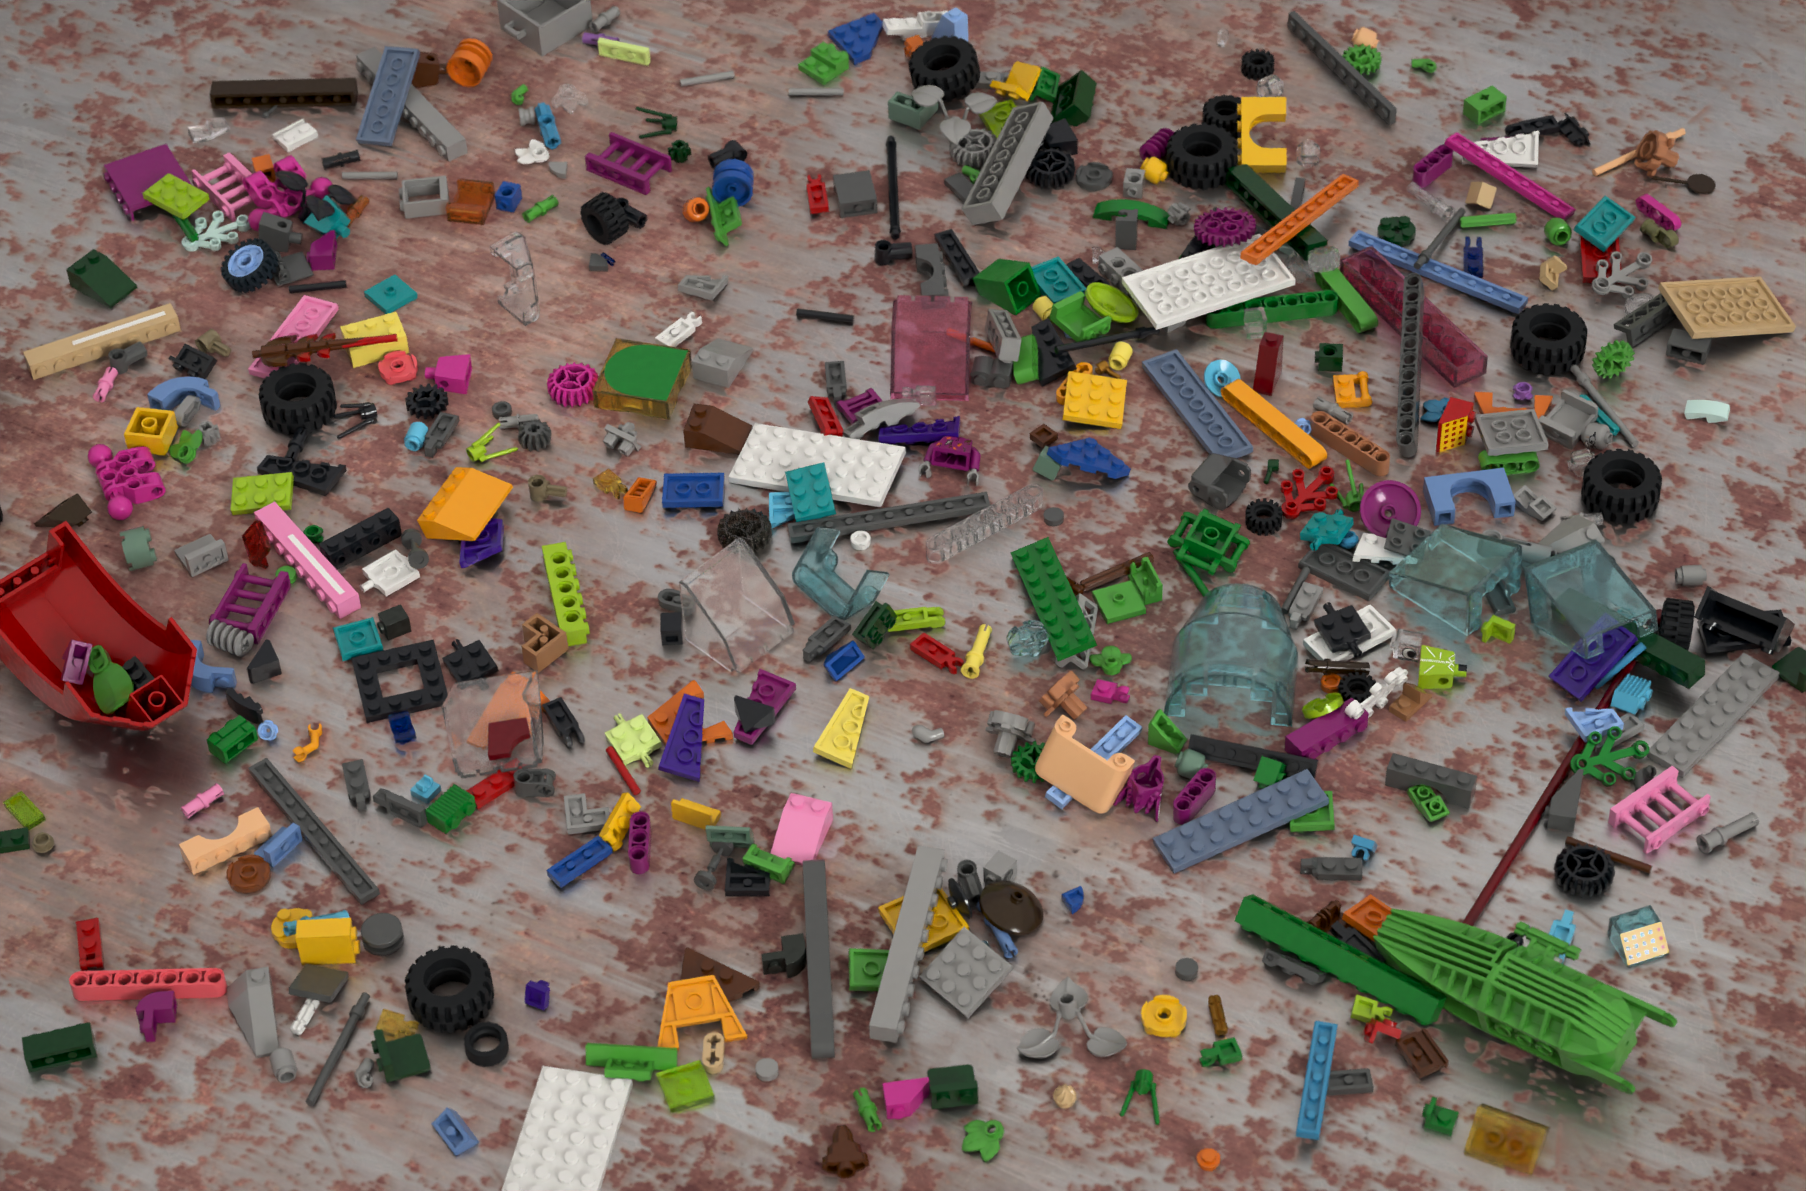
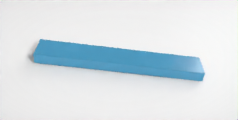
(1316, 1080)

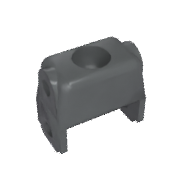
(1220, 480)

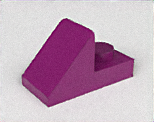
(76, 661)

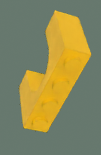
(1252, 112)

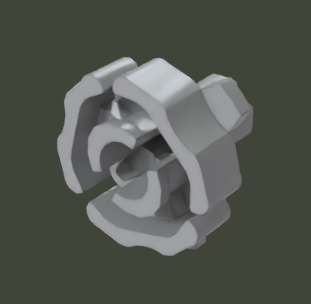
(1009, 730)

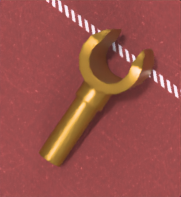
(1103, 367)

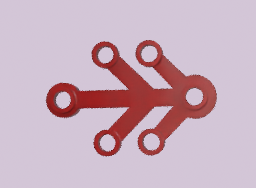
(1292, 508)

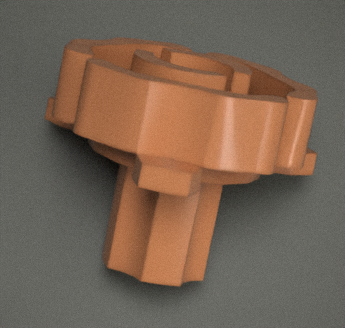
(1656, 149)
(1063, 694)

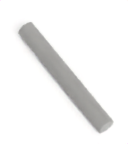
(706, 78)
(815, 91)
(369, 175)

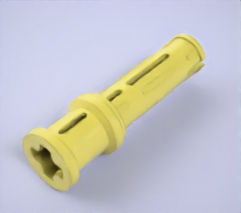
(975, 657)

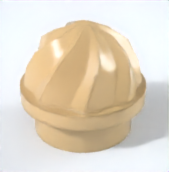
(1064, 1096)

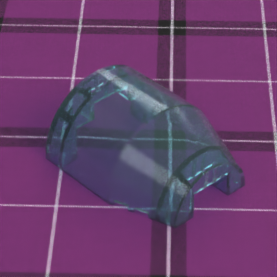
(1235, 641)

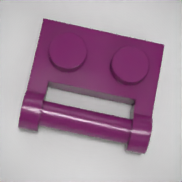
(857, 403)

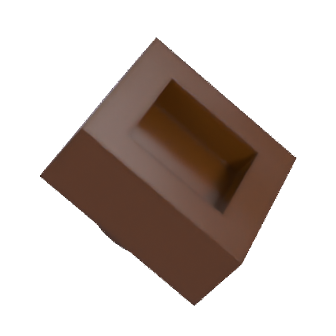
(1043, 436)

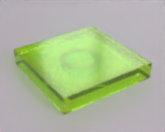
(685, 1086)

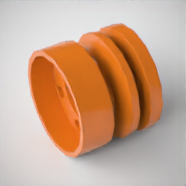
(469, 62)

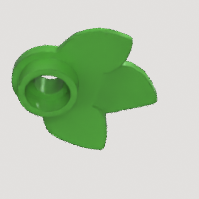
(187, 446)
(1110, 660)
(980, 1139)

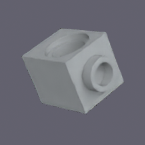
(1134, 183)
(1000, 868)

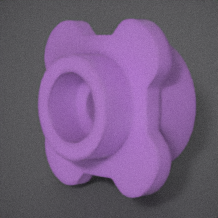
(1522, 391)

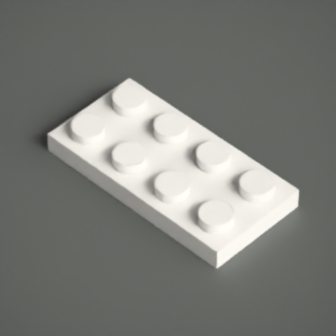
(1377, 625)

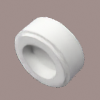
(860, 540)

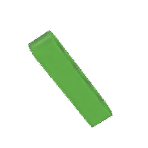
(1349, 301)

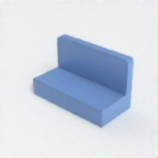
(280, 844)

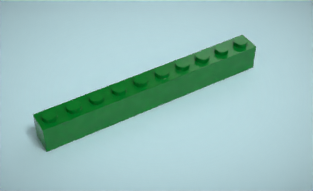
(1340, 959)

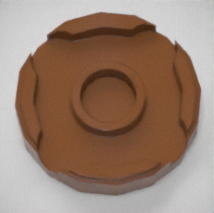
(248, 874)

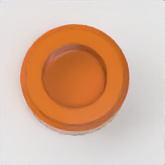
(1330, 683)

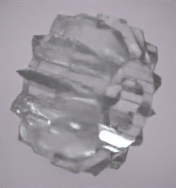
(1324, 259)

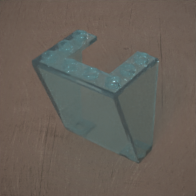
(1455, 571)
(1585, 595)

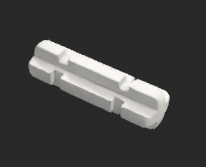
(304, 1016)

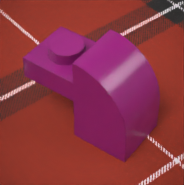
(155, 1009)

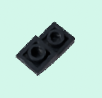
(245, 707)

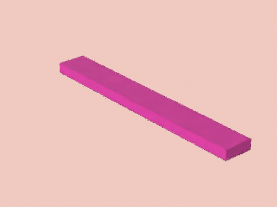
(1509, 176)

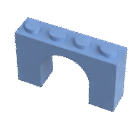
(1488, 483)

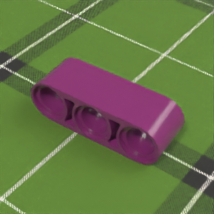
(1432, 165)
(1194, 796)
(639, 842)

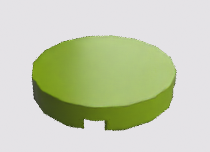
(1320, 707)

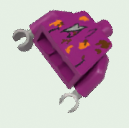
(954, 454)

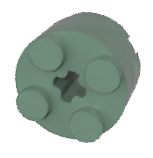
(137, 548)

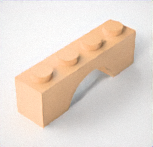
(204, 853)

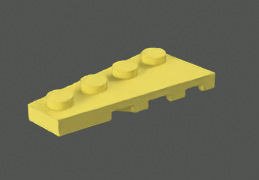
(843, 731)

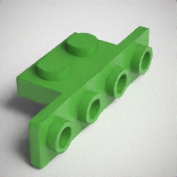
(725, 216)
(630, 1060)

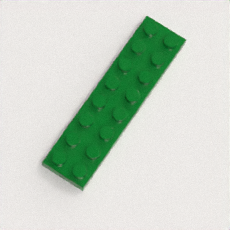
(1053, 599)

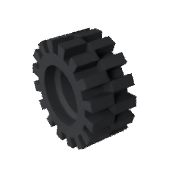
(1257, 64)
(1264, 508)
(1355, 682)

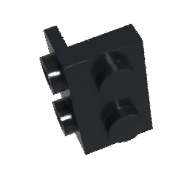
(193, 361)

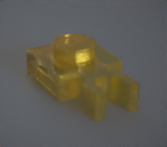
(610, 482)
(393, 1024)

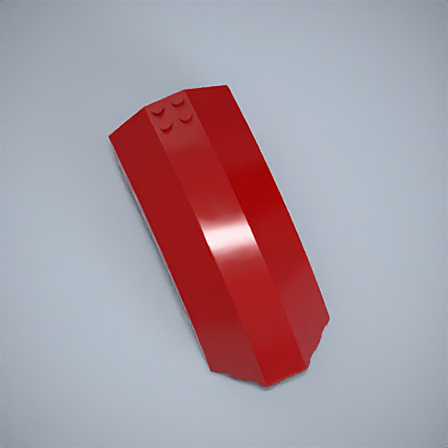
(75, 598)

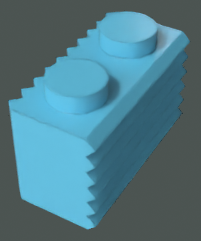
(1632, 694)

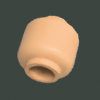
(1366, 37)

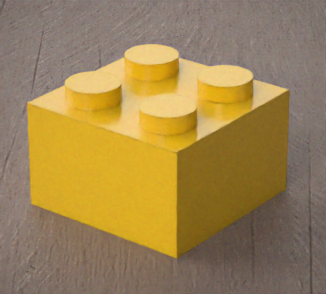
(151, 429)

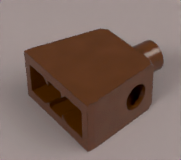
(428, 70)

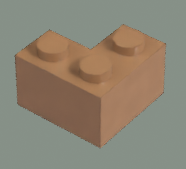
(543, 642)

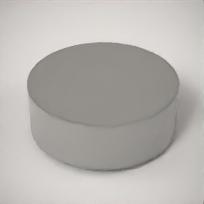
(767, 1069)

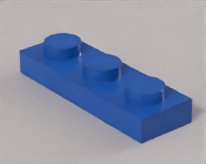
(579, 861)

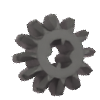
(534, 435)

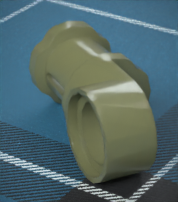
(1659, 234)

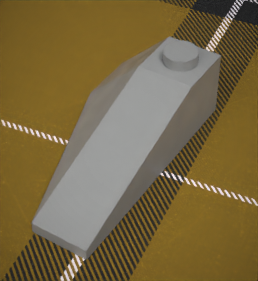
(1570, 534)
(254, 1009)

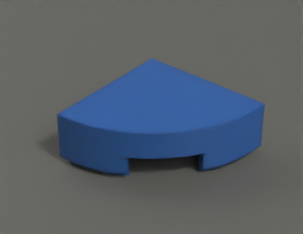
(1073, 899)

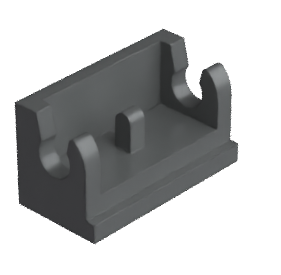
(1127, 230)

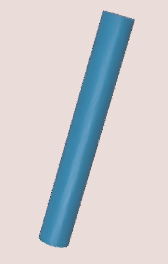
(1622, 663)

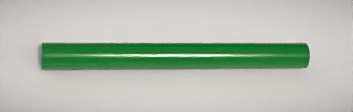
(1193, 575)

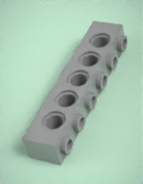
(1116, 265)

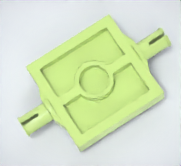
(633, 739)

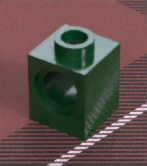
(1329, 357)

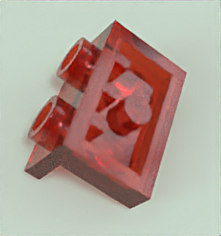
(257, 544)

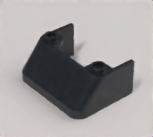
(1743, 621)

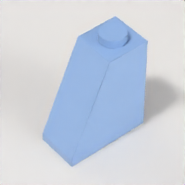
(952, 24)

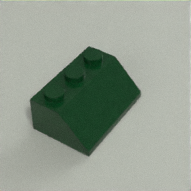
(1074, 99)

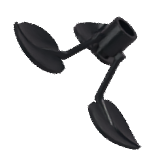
(315, 205)

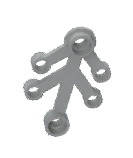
(1604, 285)

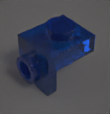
(401, 727)

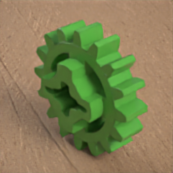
(1363, 58)
(1613, 359)

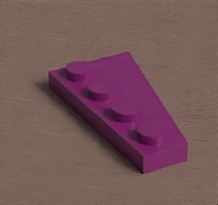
(768, 690)

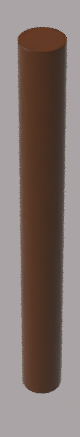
(1638, 865)

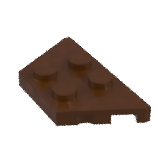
(731, 981)

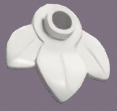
(535, 153)

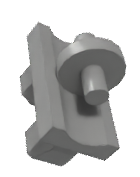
(625, 435)

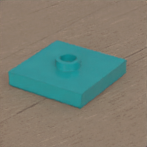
(390, 294)
(357, 638)

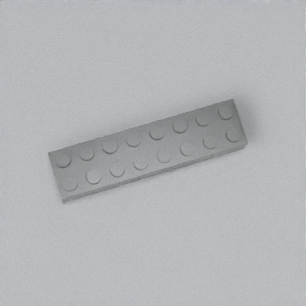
(1007, 163)

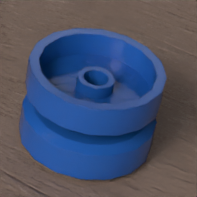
(733, 179)

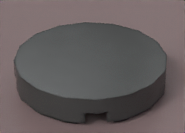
(1094, 176)

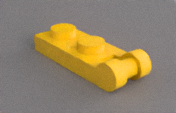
(619, 821)

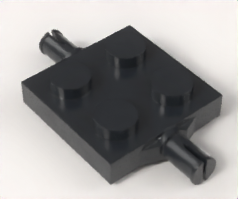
(1342, 629)
(470, 662)

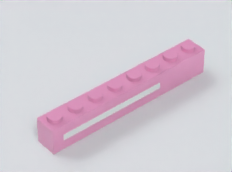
(308, 561)

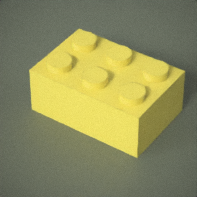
(376, 326)

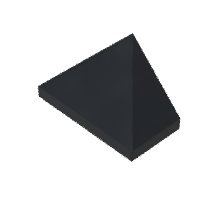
(753, 714)

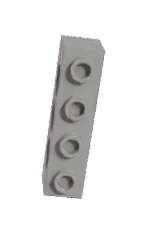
(1003, 335)

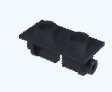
(1578, 134)

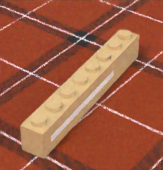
(101, 340)

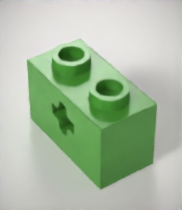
(1484, 105)

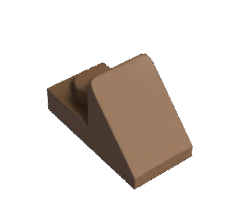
(1409, 701)

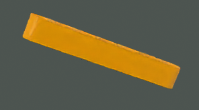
(1273, 423)

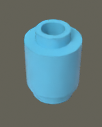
(415, 436)

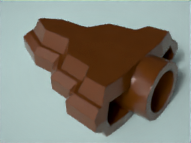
(844, 1154)

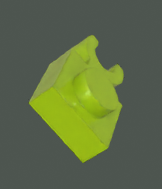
(1365, 1009)

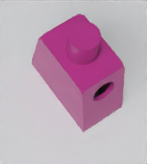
(451, 373)

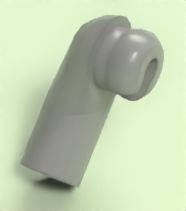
(926, 735)
(362, 1073)

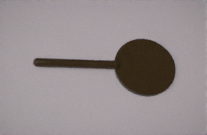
(1698, 183)

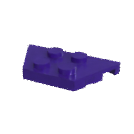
(487, 544)

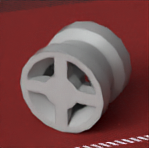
(527, 116)

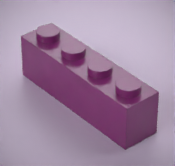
(1325, 732)

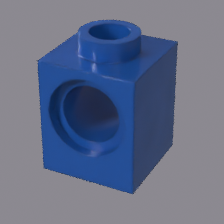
(508, 196)

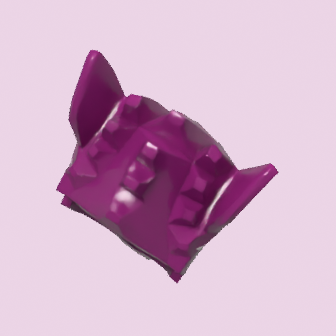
(1144, 789)

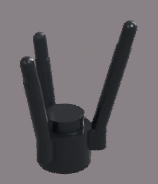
(365, 410)

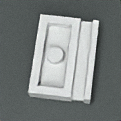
(295, 135)

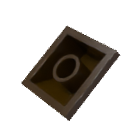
(71, 510)

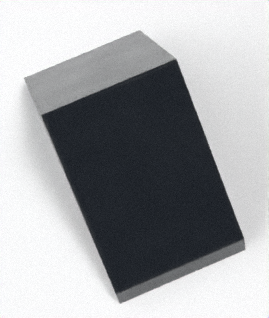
(264, 664)

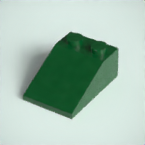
(100, 279)

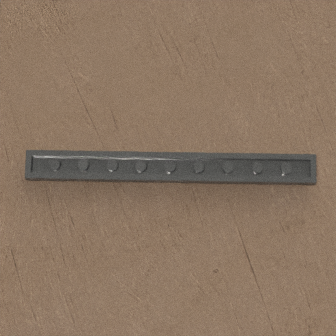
(1342, 68)
(892, 516)
(314, 831)

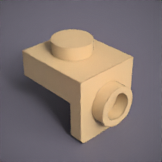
(1550, 272)

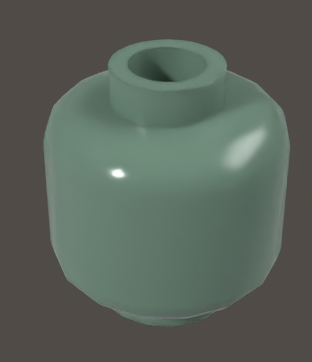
(1190, 763)

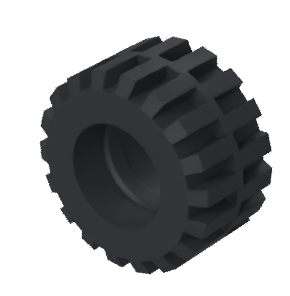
(1223, 113)
(604, 218)
(1677, 621)

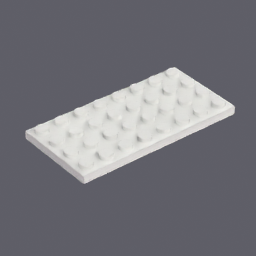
(1204, 283)
(855, 468)
(568, 1132)

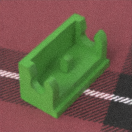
(1146, 582)
(776, 866)

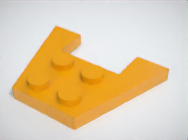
(695, 1003)

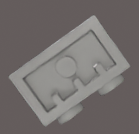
(202, 554)

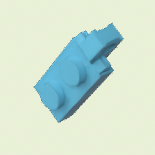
(1564, 929)

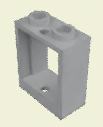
(421, 187)

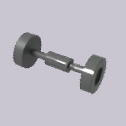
(417, 557)
(705, 879)

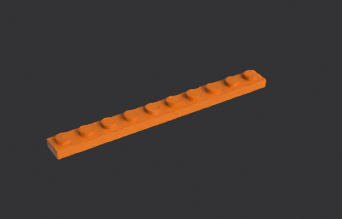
(1299, 219)

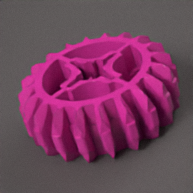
(572, 384)

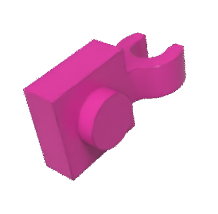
(1108, 691)

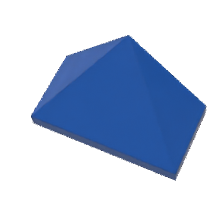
(843, 660)

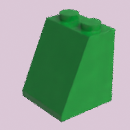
(1008, 285)

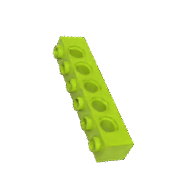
(564, 592)

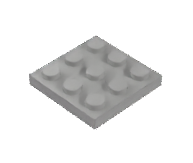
(1511, 432)
(966, 972)

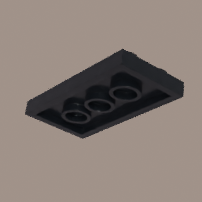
(1722, 641)

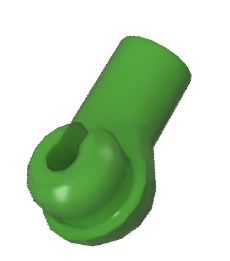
(516, 95)

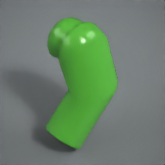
(1426, 64)
(971, 172)

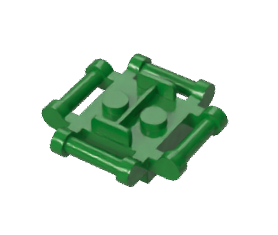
(1208, 541)

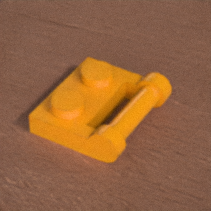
(1345, 391)

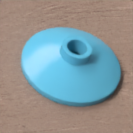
(1224, 371)

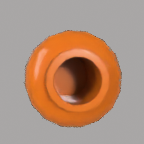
(695, 209)

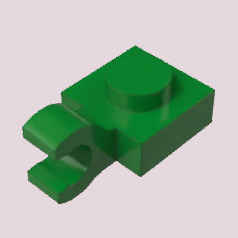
(1224, 1051)

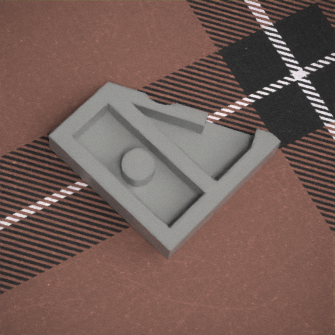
(702, 286)

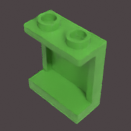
(1078, 319)

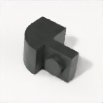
(789, 960)

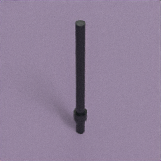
(1139, 333)

